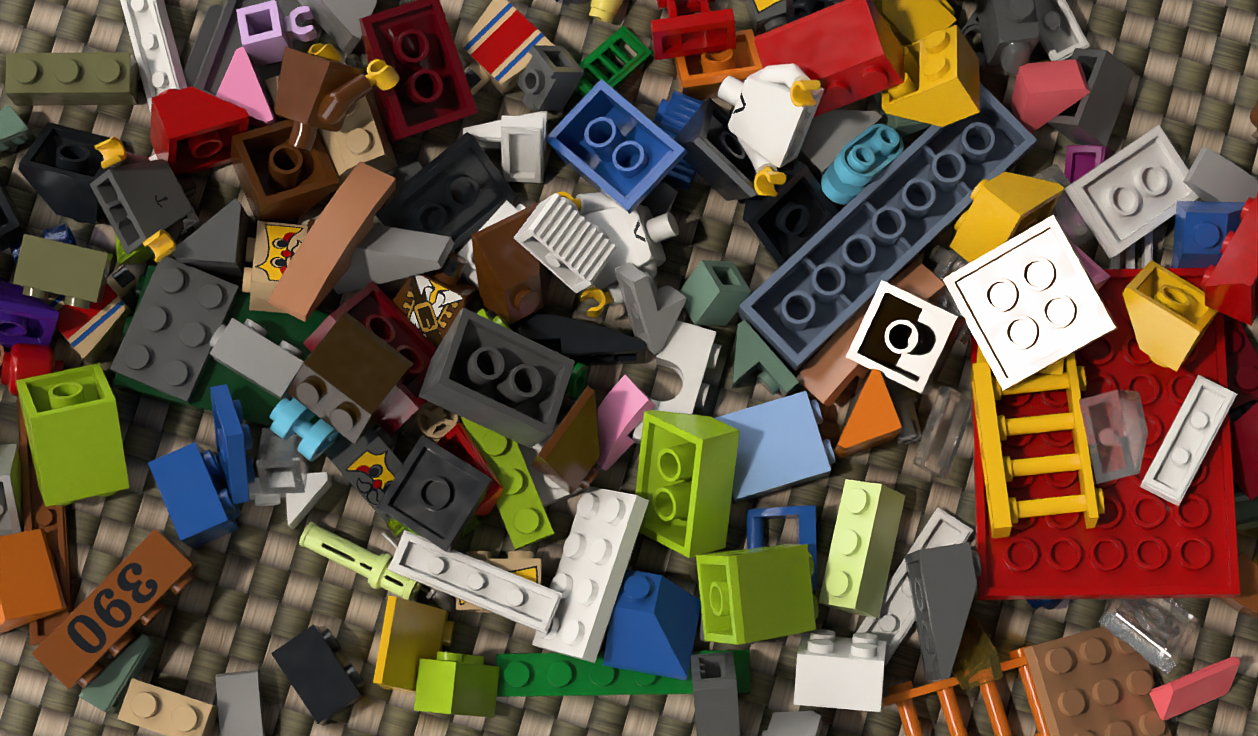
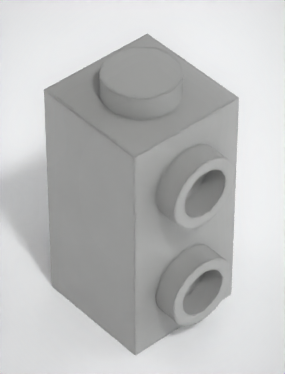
(256, 358)

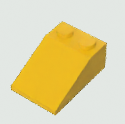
(408, 634)

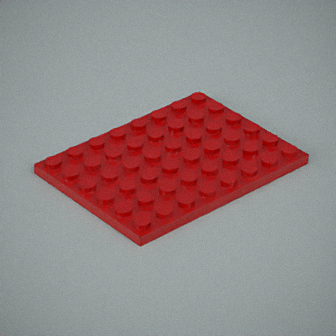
(1141, 541)

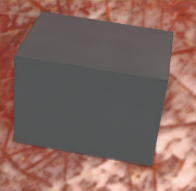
(219, 243)

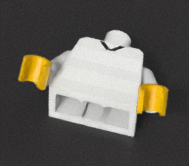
(771, 118)
(635, 236)

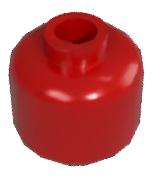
(27, 361)

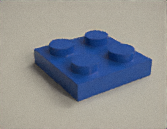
(231, 442)

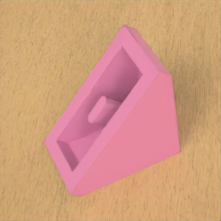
(245, 89)

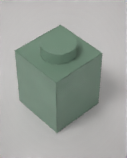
(714, 292)

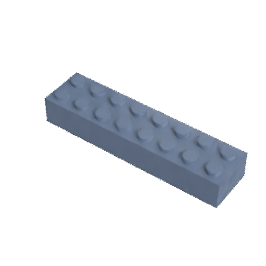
(882, 231)

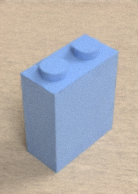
(778, 446)

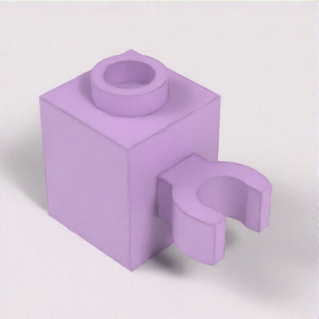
(268, 31)

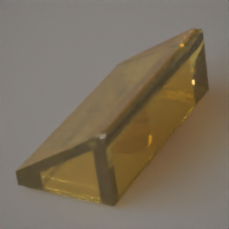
(976, 657)

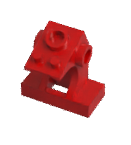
(694, 32)

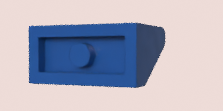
(805, 528)

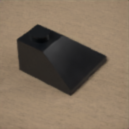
(61, 170)
(792, 217)

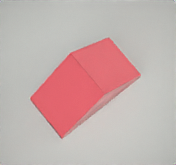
(1046, 90)

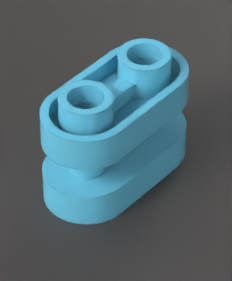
(861, 162)
(293, 418)

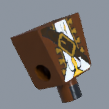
(435, 298)

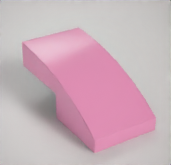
(617, 417)

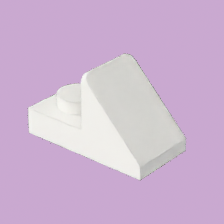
(297, 503)

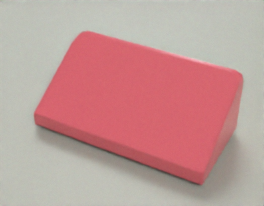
(1194, 688)

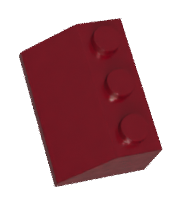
(389, 323)

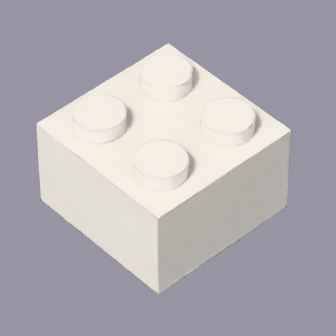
(840, 671)

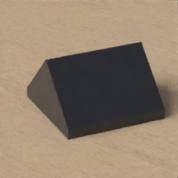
(717, 153)

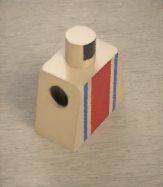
(499, 47)
(95, 328)

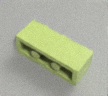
(862, 548)

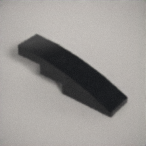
(580, 340)

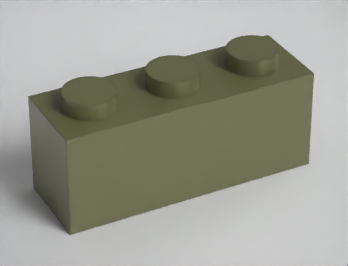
(72, 78)

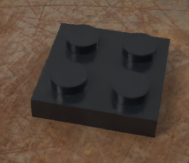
(435, 494)

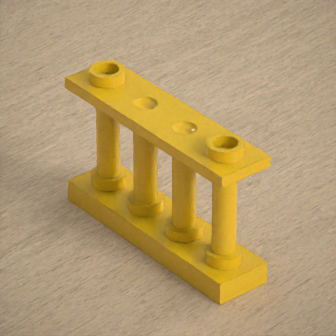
(999, 469)

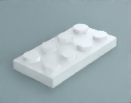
(592, 571)

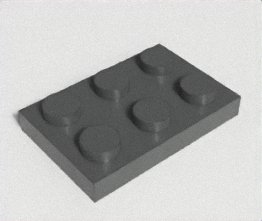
(174, 328)

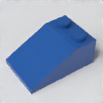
(615, 147)

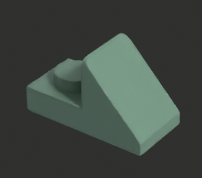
(754, 353)

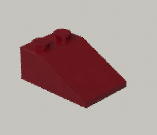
(431, 76)

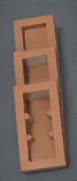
(331, 241)
(830, 368)

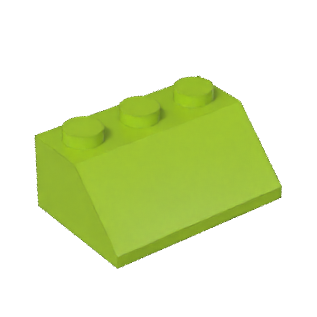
(688, 479)

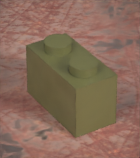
(63, 270)

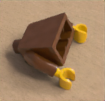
(320, 90)

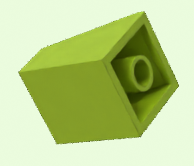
(73, 434)
(756, 593)

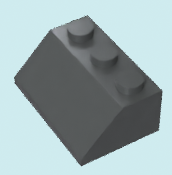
(497, 379)

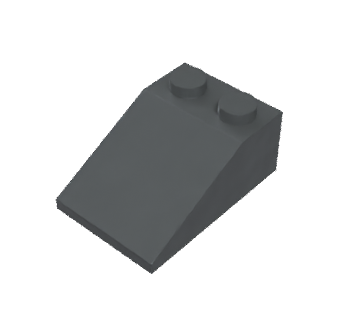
(942, 594)

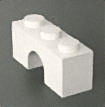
(688, 353)

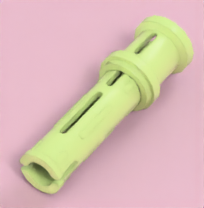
(359, 560)

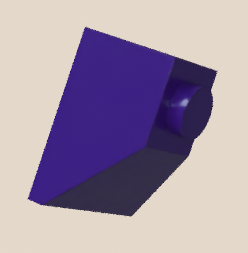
(24, 317)

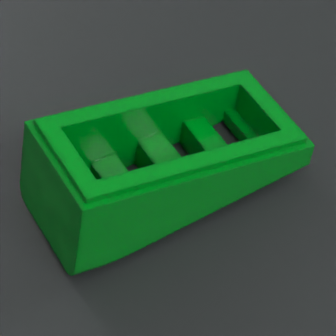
(600, 54)

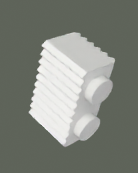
(566, 242)

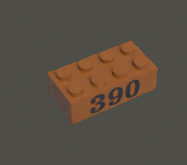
(114, 609)

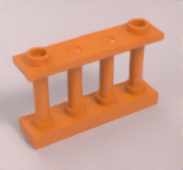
(904, 692)

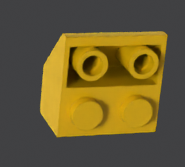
(938, 80)

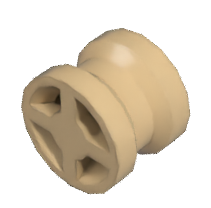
(431, 417)

